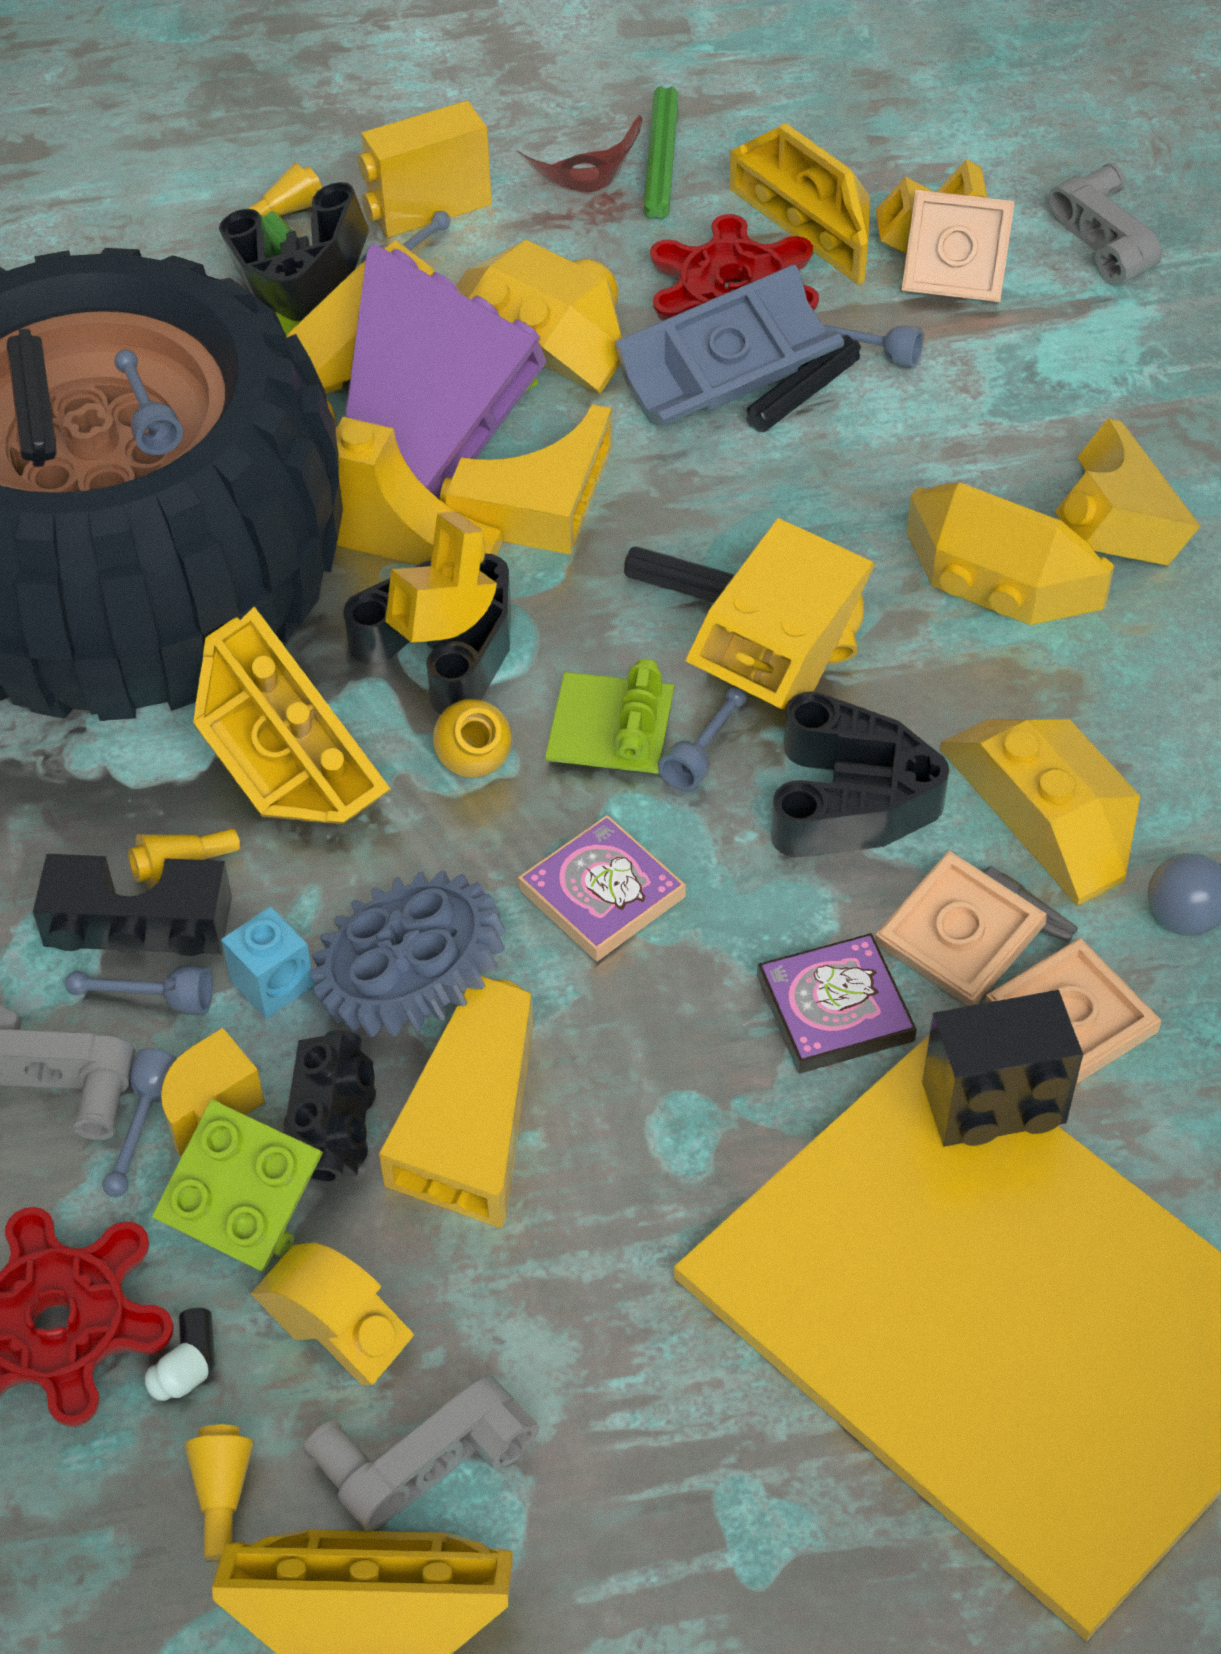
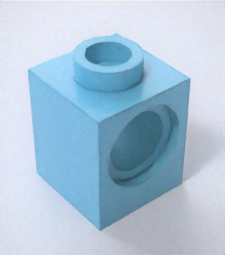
(268, 962)

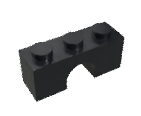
(178, 915)

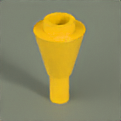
(290, 192)
(151, 850)
(218, 1470)

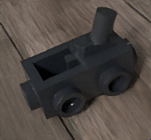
(330, 1102)

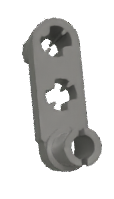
(1120, 241)
(68, 1061)
(376, 1490)

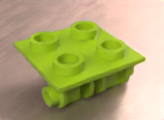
(612, 719)
(238, 1186)

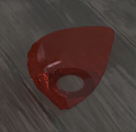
(607, 164)

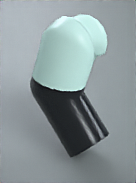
(187, 1363)

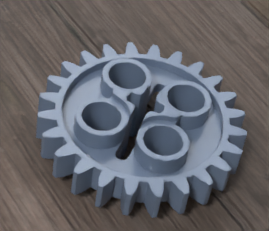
(408, 953)

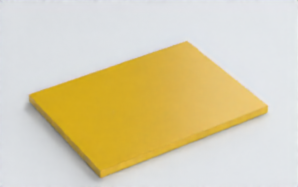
(993, 1333)

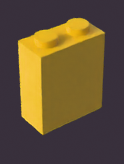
(425, 168)

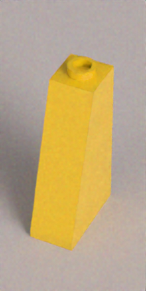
(466, 1109)

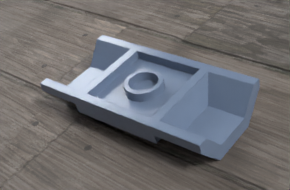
(724, 348)

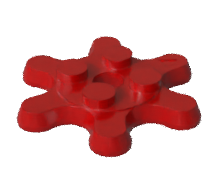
(726, 257)
(100, 1318)

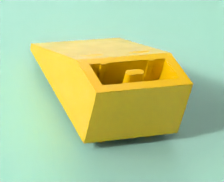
(781, 614)

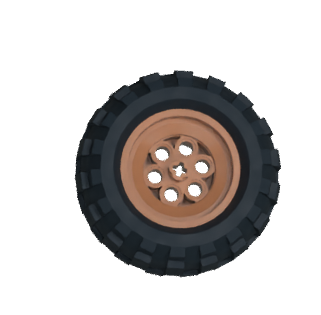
(138, 556)

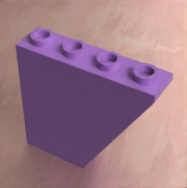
(435, 365)

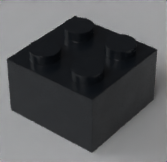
(1001, 1068)

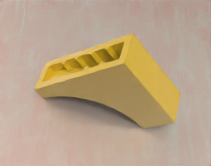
(537, 495)
(1125, 501)
(384, 502)

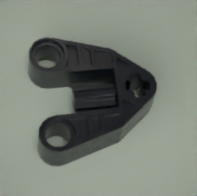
(301, 273)
(456, 666)
(881, 783)

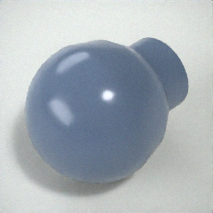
(1186, 894)

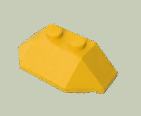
(806, 195)
(558, 300)
(1005, 555)
(278, 729)
(1054, 797)
(363, 1590)

